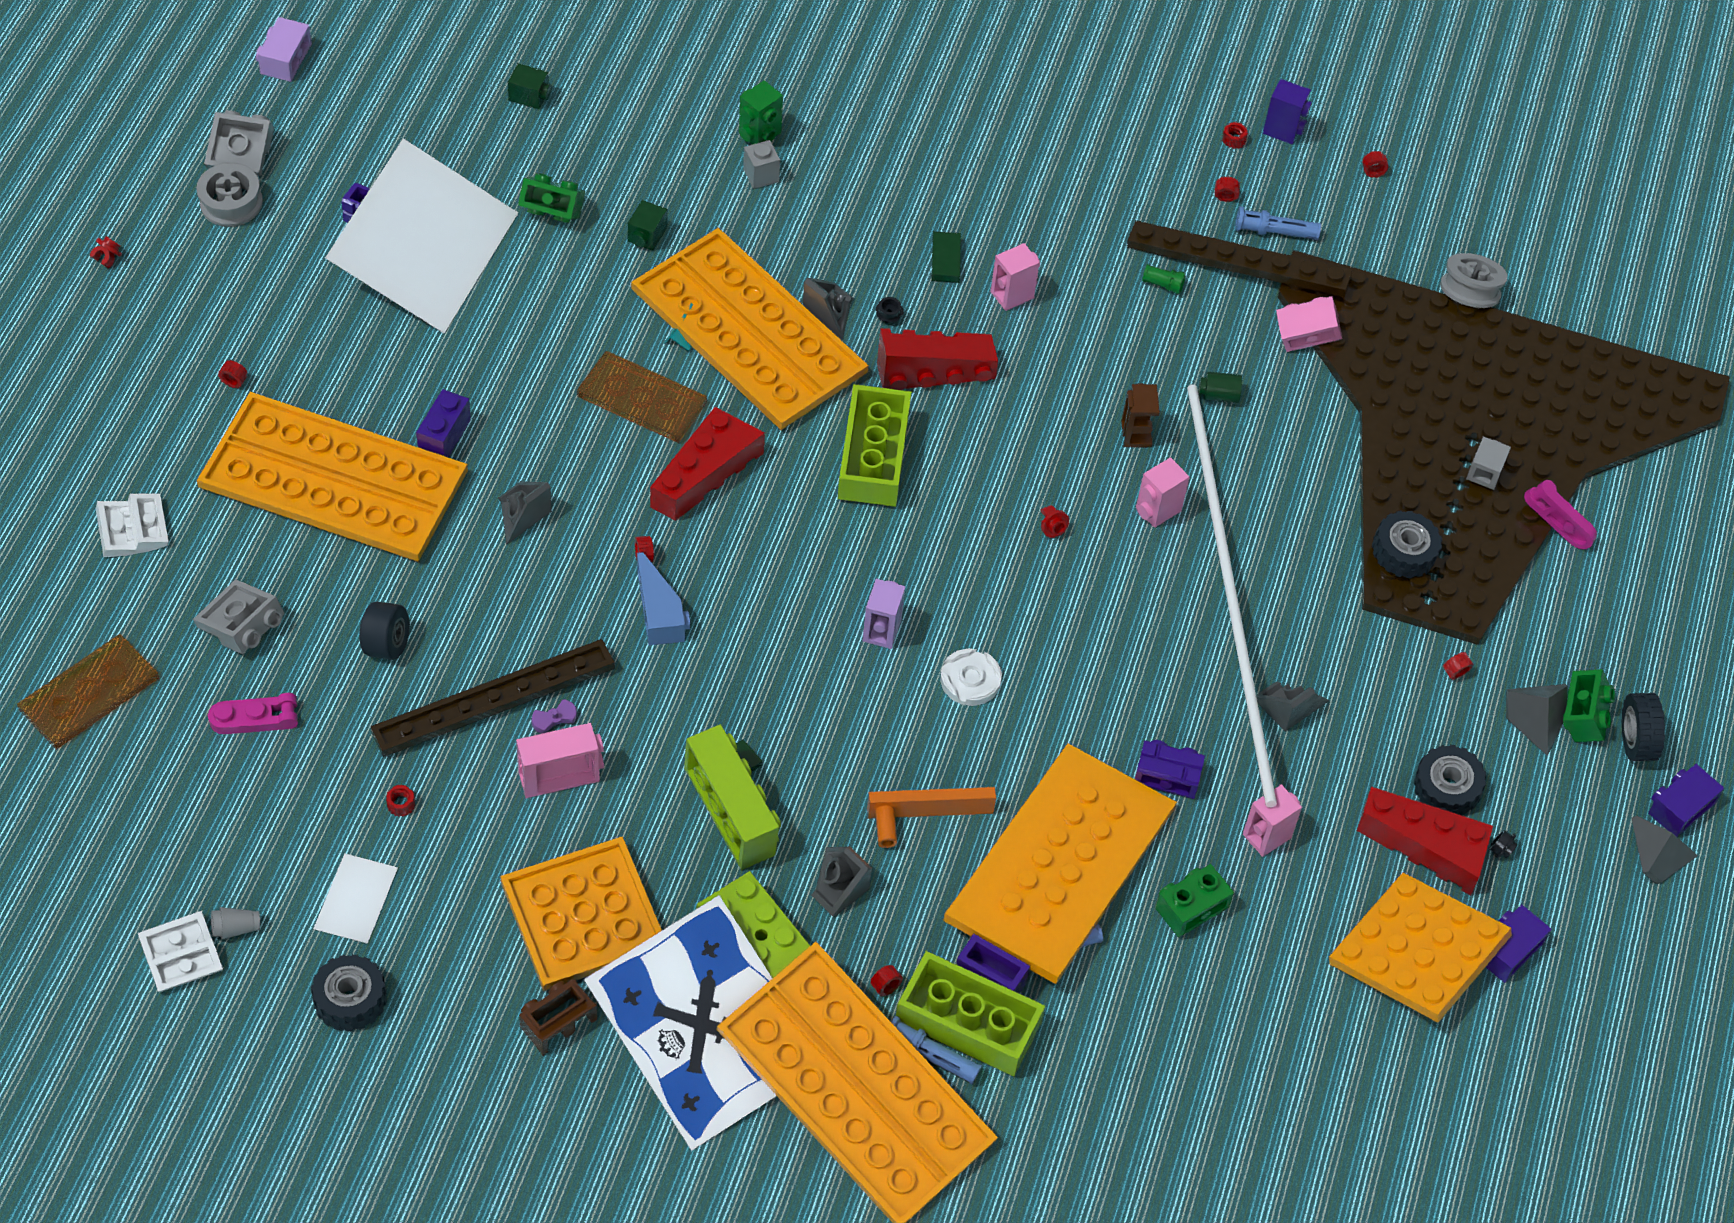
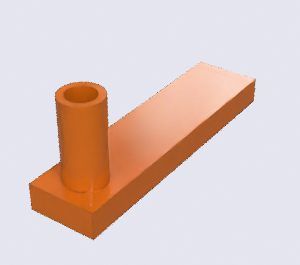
(889, 805)

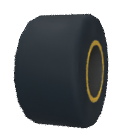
(384, 630)

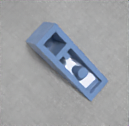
(661, 606)

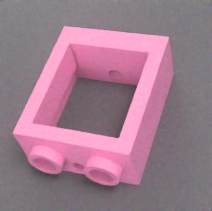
(559, 760)

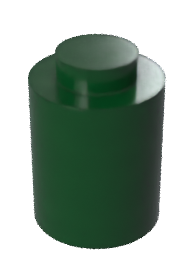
(1221, 387)

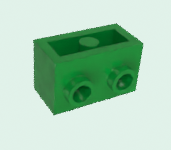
(760, 113)
(544, 196)
(1588, 705)
(1194, 899)

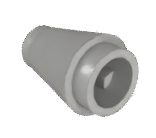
(233, 922)

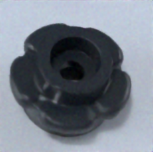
(889, 310)
(1503, 844)

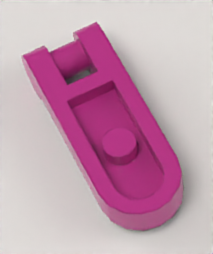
(1561, 515)
(254, 714)

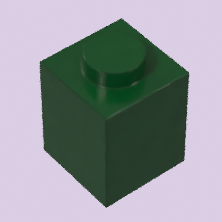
(529, 86)
(647, 225)

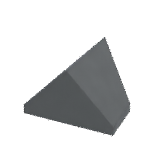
(828, 304)
(524, 506)
(1289, 705)
(1537, 712)
(1659, 850)
(841, 879)

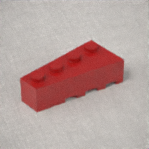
(934, 359)
(709, 457)
(1427, 835)

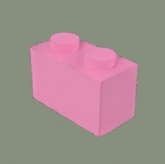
(1015, 276)
(1309, 323)
(1162, 492)
(1272, 826)

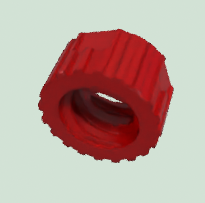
(1232, 141)
(1372, 158)
(1227, 189)
(232, 374)
(645, 545)
(1458, 665)
(404, 809)
(886, 980)

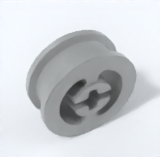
(232, 207)
(1473, 280)

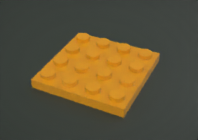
(580, 911)
(1420, 947)

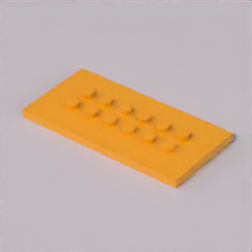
(750, 328)
(333, 476)
(1060, 862)
(857, 1084)

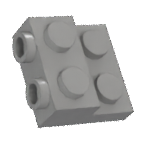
(239, 140)
(240, 616)

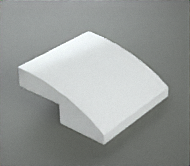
(131, 525)
(180, 951)

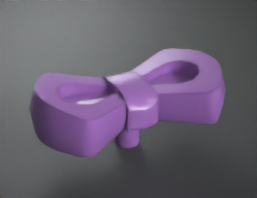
(544, 721)

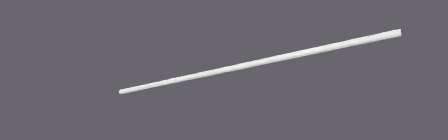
(1231, 594)

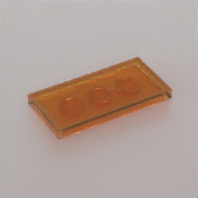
(642, 396)
(87, 691)

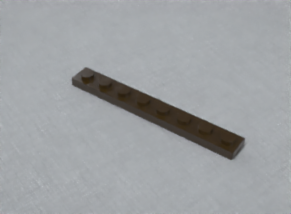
(1240, 258)
(492, 697)

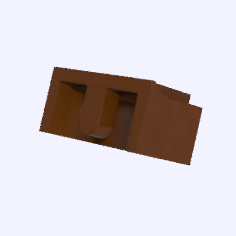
(1138, 408)
(562, 1022)

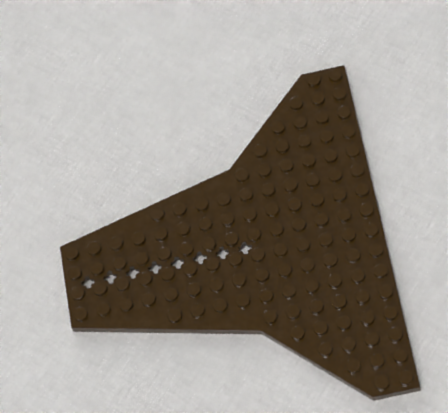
(1454, 372)

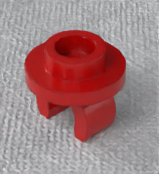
(106, 247)
(1055, 521)

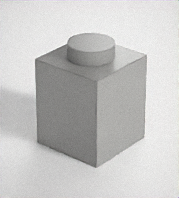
(761, 164)
(1488, 462)

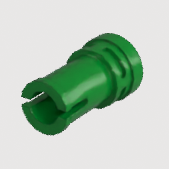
(1171, 280)

